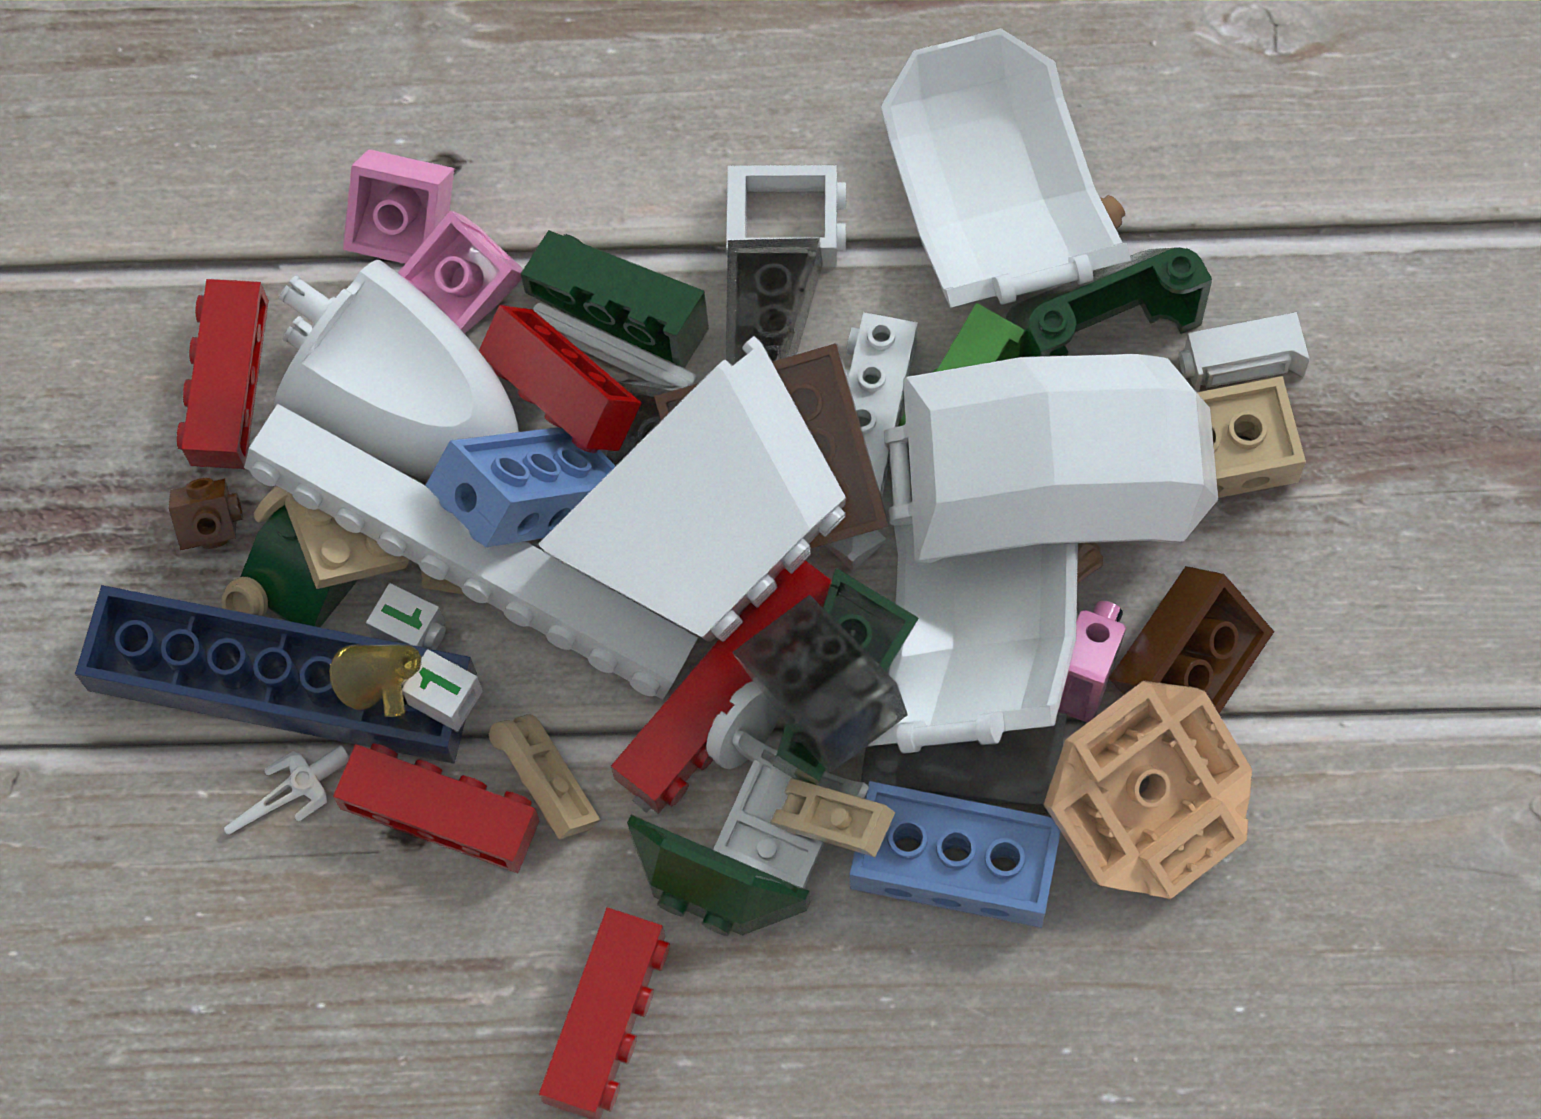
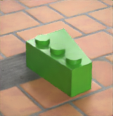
(982, 340)

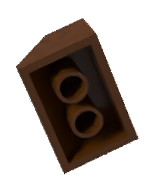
(1197, 638)

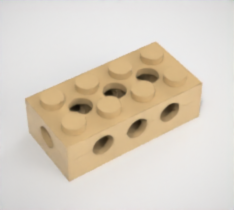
(1266, 417)

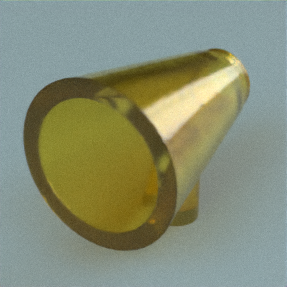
(372, 672)

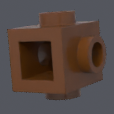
(204, 513)

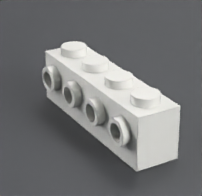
(880, 362)

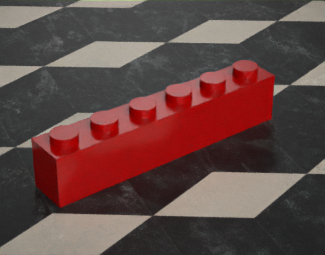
(677, 735)

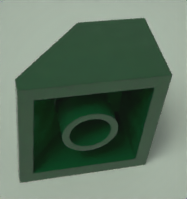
(284, 575)

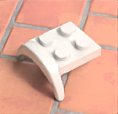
(748, 829)

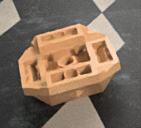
(1184, 817)

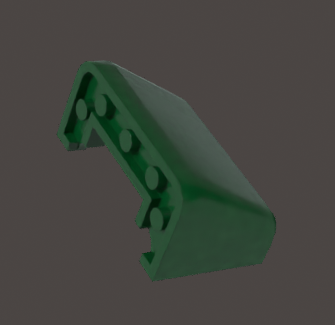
(1161, 280)

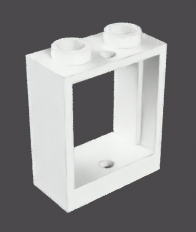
(788, 179)

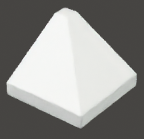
(857, 549)

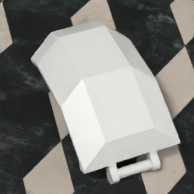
(996, 170)
(1051, 455)
(985, 644)

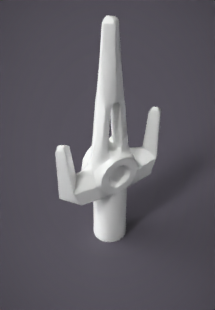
(303, 781)

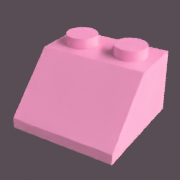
(394, 204)

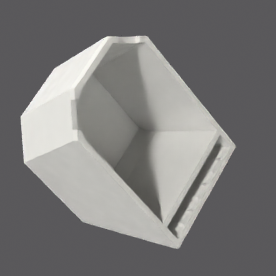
(708, 503)

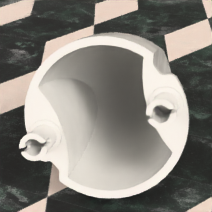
(389, 372)

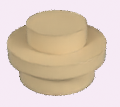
(245, 596)

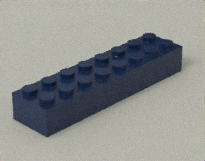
(244, 671)

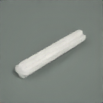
(615, 350)

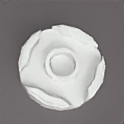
(749, 714)

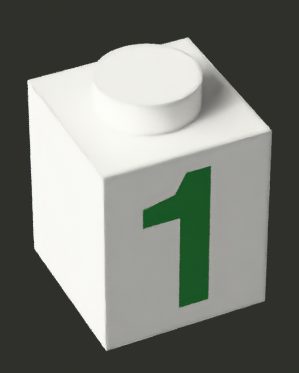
(406, 619)
(442, 690)

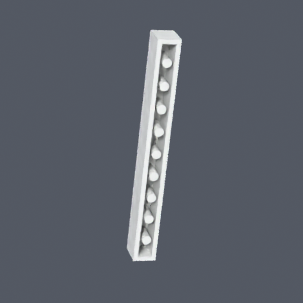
(513, 577)

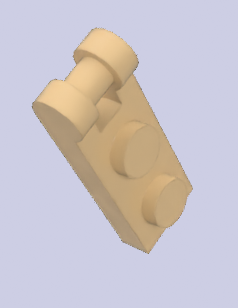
(544, 774)
(833, 817)

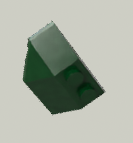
(712, 884)

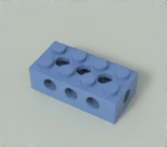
(515, 483)
(968, 884)

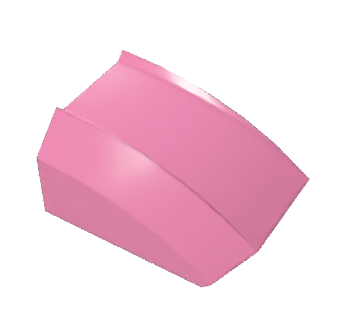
(462, 271)

